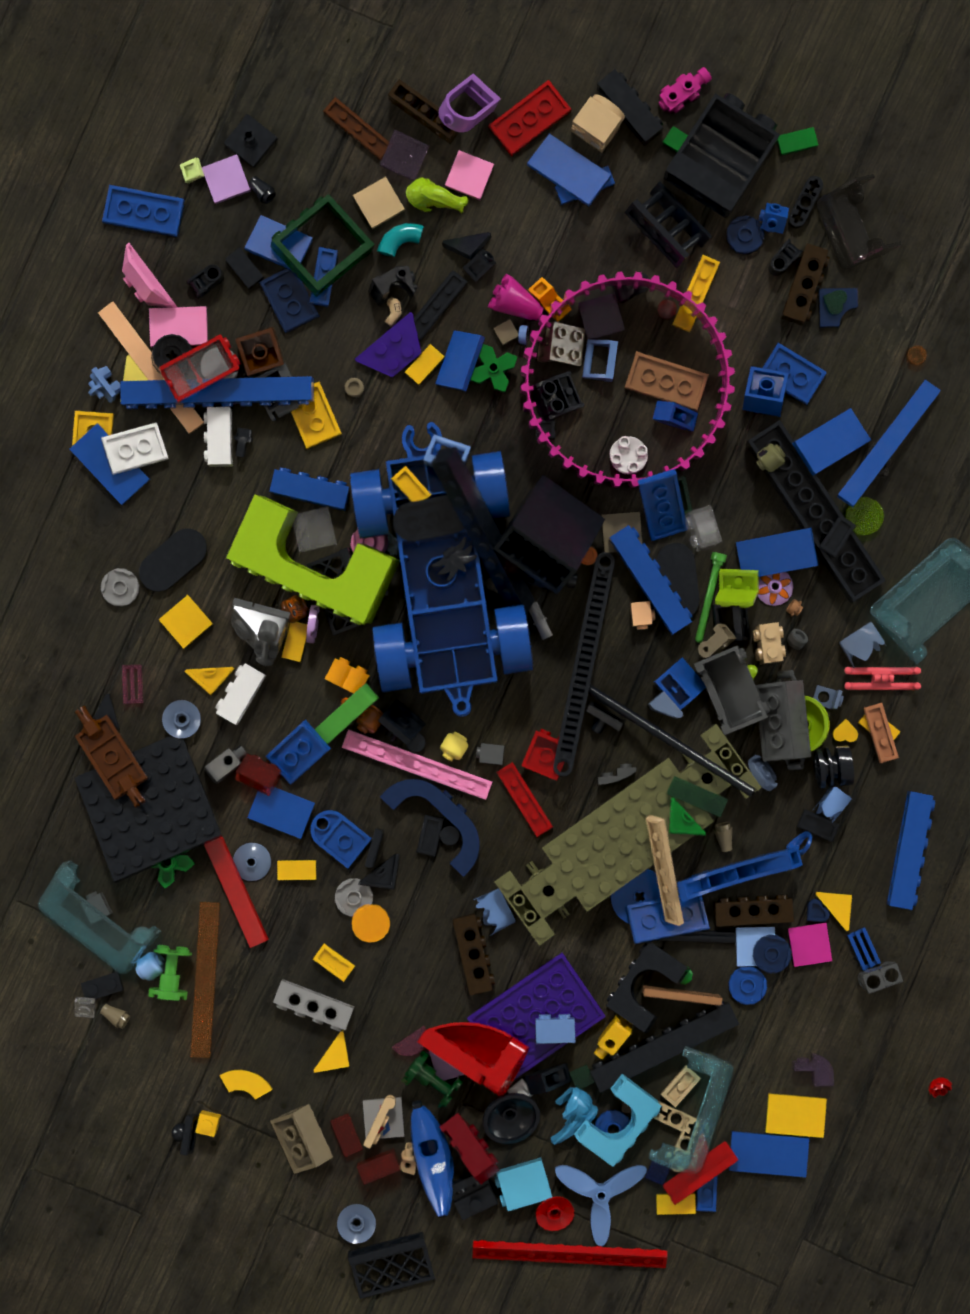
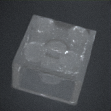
(703, 528)

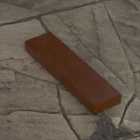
(356, 127)

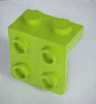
(737, 588)

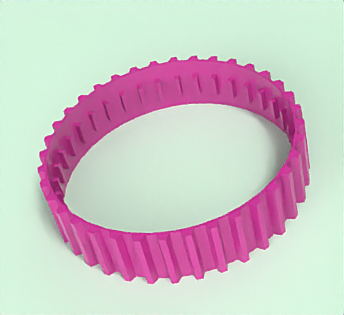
(669, 290)

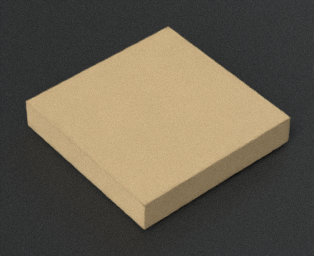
(378, 202)

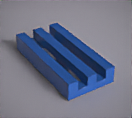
(870, 963)

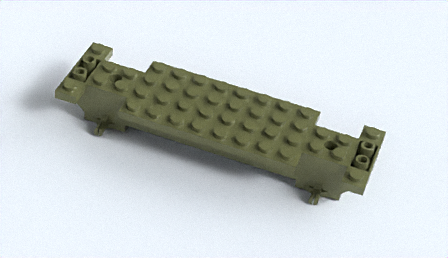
(614, 840)

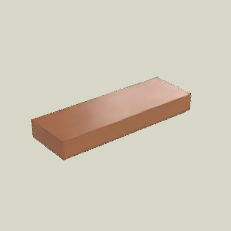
(880, 733)

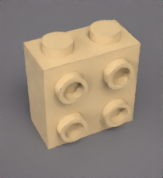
(769, 643)

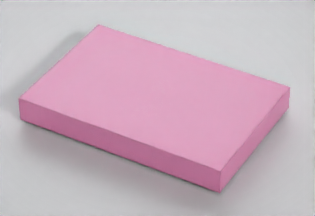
(182, 321)

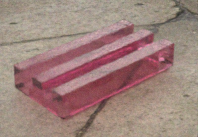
(132, 684)

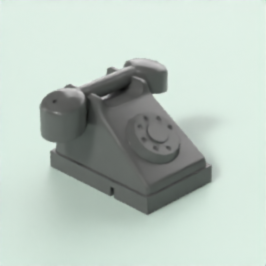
(261, 628)

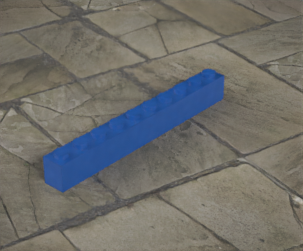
(224, 392)

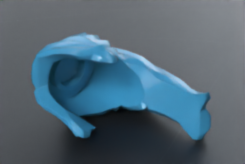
(576, 1112)

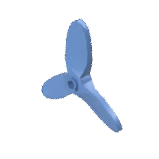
(586, 1186)

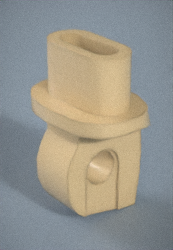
(408, 1157)

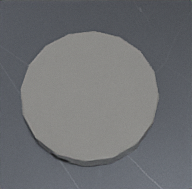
(120, 587)
(352, 896)

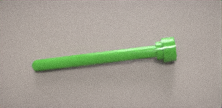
(717, 561)

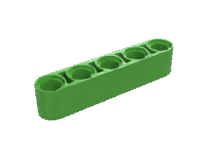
(346, 713)

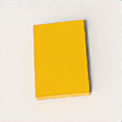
(316, 420)
(795, 1115)

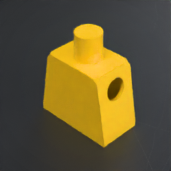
(618, 1031)

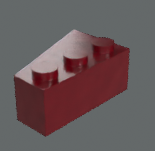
(471, 1148)

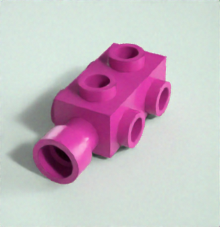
(682, 93)

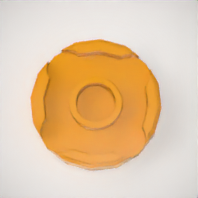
(370, 923)

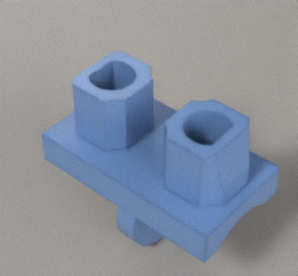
(101, 386)

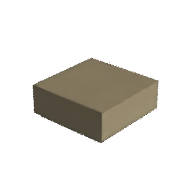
(506, 332)

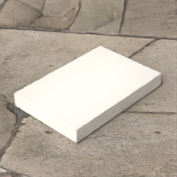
(134, 448)

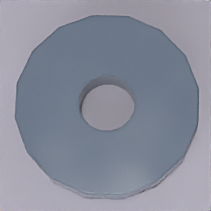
(762, 772)

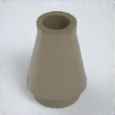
(724, 836)
(116, 1016)

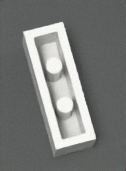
(218, 437)
(240, 693)

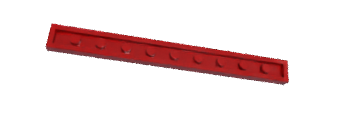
(569, 1254)

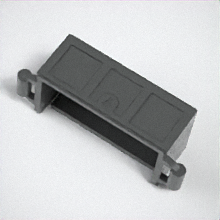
(785, 730)

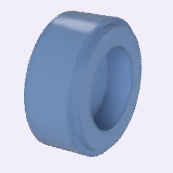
(523, 334)

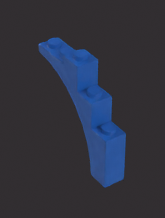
(739, 872)

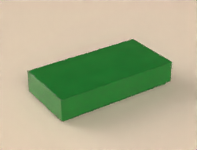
(797, 141)

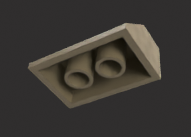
(301, 1139)

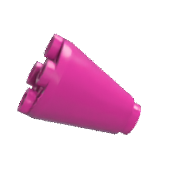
(515, 300)

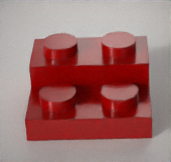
(542, 754)

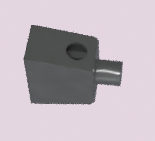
(218, 770)

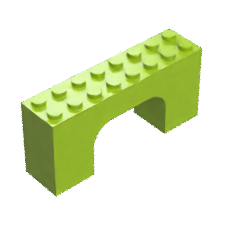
(262, 549)

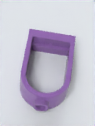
(479, 93)

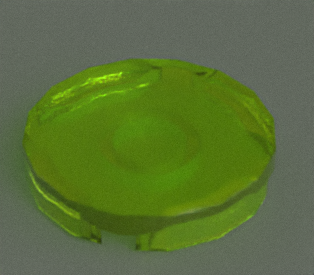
(866, 515)

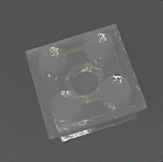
(314, 530)

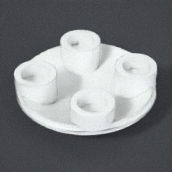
(628, 455)

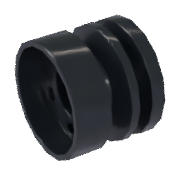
(168, 344)
(836, 766)

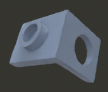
(835, 699)

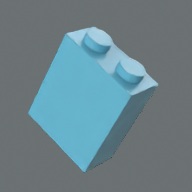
(523, 1184)

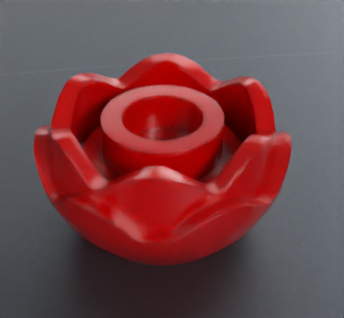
(939, 1087)

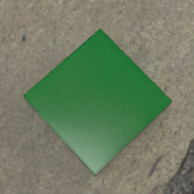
(675, 139)

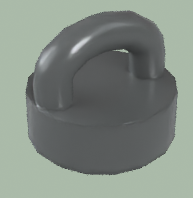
(797, 639)

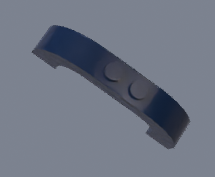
(455, 814)

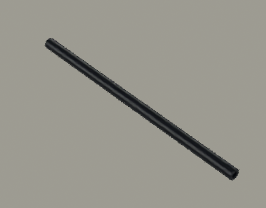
(671, 741)

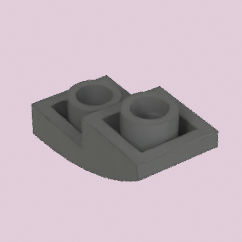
(624, 771)

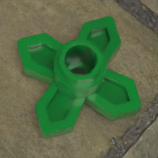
(497, 377)
(167, 872)

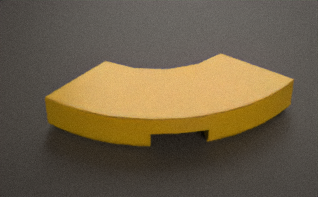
(246, 1081)

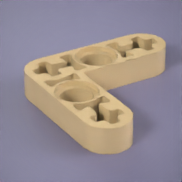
(683, 1126)

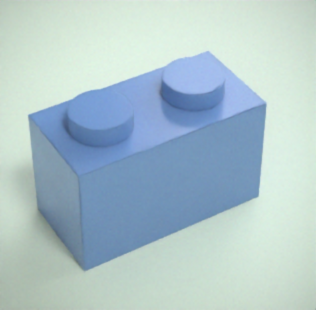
(556, 1029)

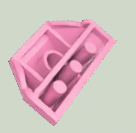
(143, 280)

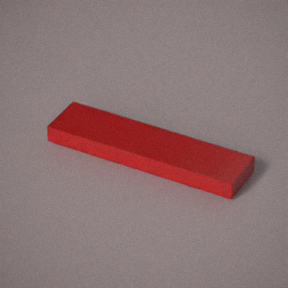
(524, 799)

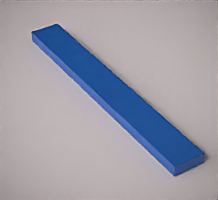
(888, 443)

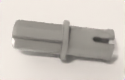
(540, 621)

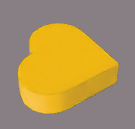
(845, 731)

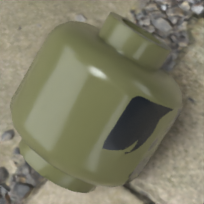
(770, 457)

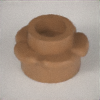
(794, 608)

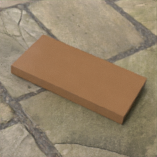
(666, 381)
(681, 995)

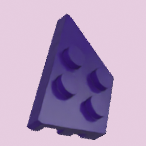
(393, 349)

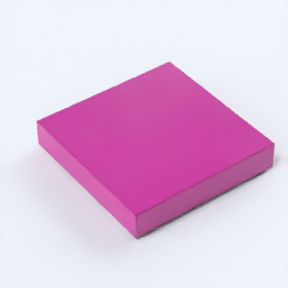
(809, 944)

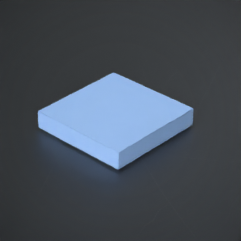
(745, 941)

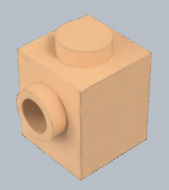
(641, 614)

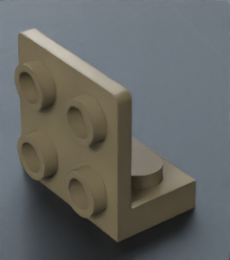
(561, 344)

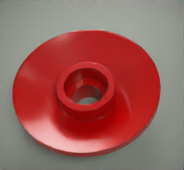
(556, 1219)

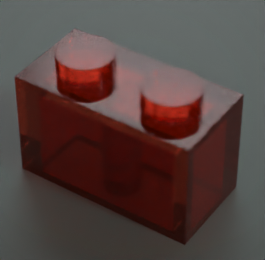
(258, 774)
(378, 1166)

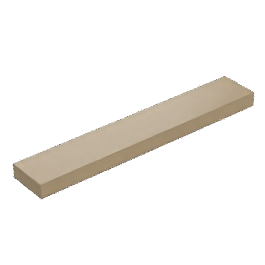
(664, 870)

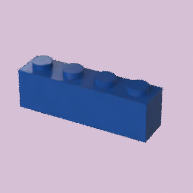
(310, 490)

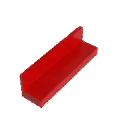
(686, 1183)

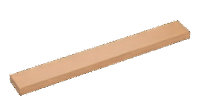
(142, 356)

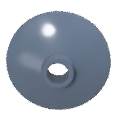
(171, 719)
(261, 857)
(355, 1233)

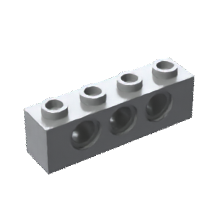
(324, 1002)

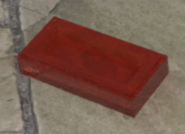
(346, 1134)

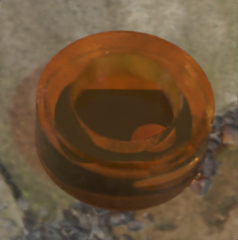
(916, 355)

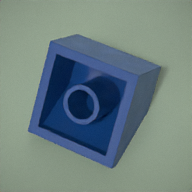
(765, 391)

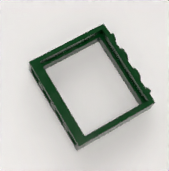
(314, 286)

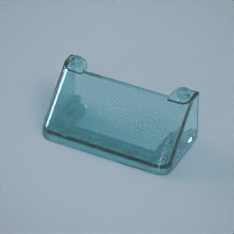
(926, 598)
(92, 926)
(694, 1157)

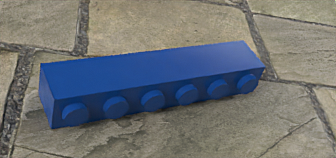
(650, 579)
(910, 849)

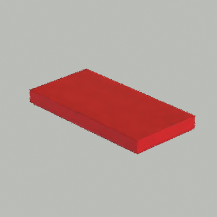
(530, 118)

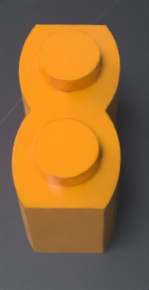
(346, 676)

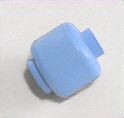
(150, 966)

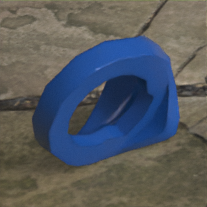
(797, 841)

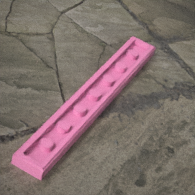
(417, 764)

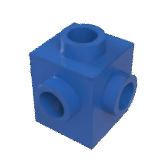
(773, 218)

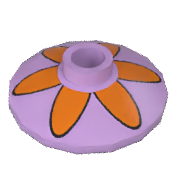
(771, 596)

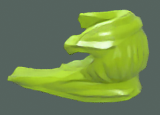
(425, 193)

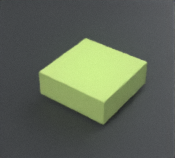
(192, 170)

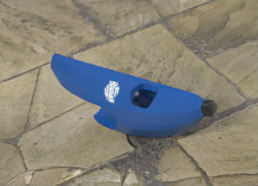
(432, 1158)

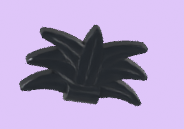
(455, 559)

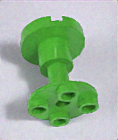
(169, 980)

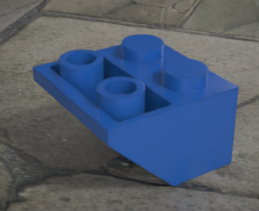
(680, 683)

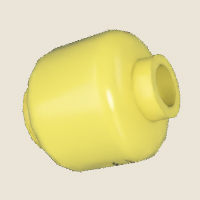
(454, 746)

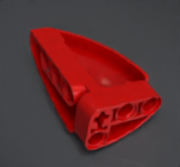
(478, 1052)

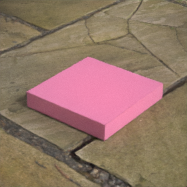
(469, 175)

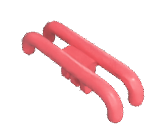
(881, 678)

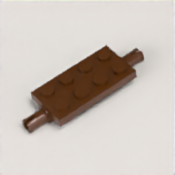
(111, 756)

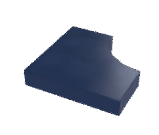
(827, 319)

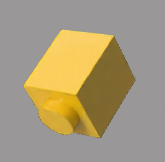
(208, 1123)

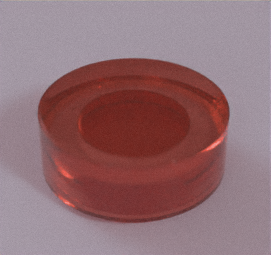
(666, 309)

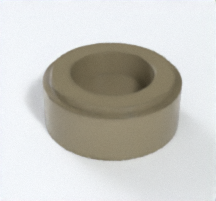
(354, 387)

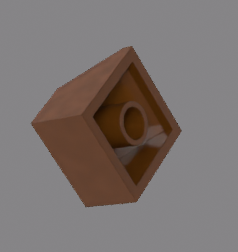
(260, 351)

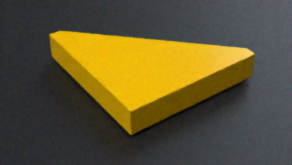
(210, 678)
(838, 905)
(335, 1056)

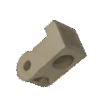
(718, 642)

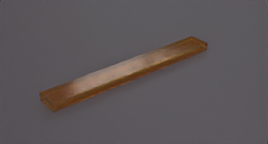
(205, 979)

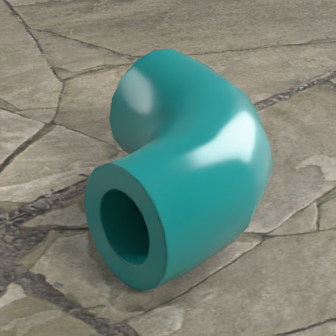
(399, 235)

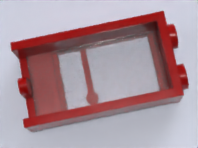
(199, 368)

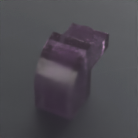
(821, 1069)

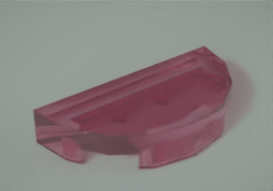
(409, 1045)

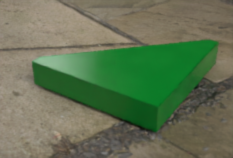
(681, 822)

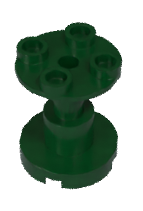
(426, 1075)

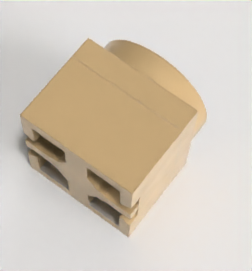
(598, 122)

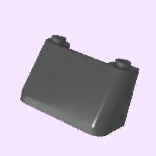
(732, 689)

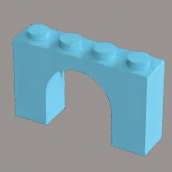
(614, 1145)

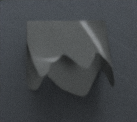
(881, 974)

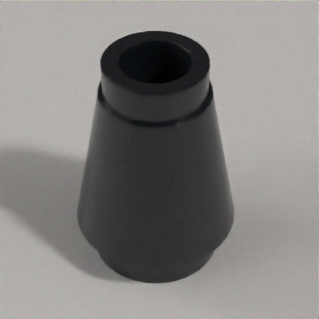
(262, 190)

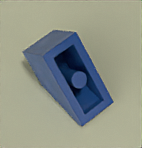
(675, 415)

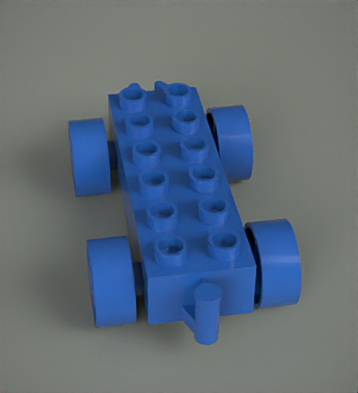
(446, 617)

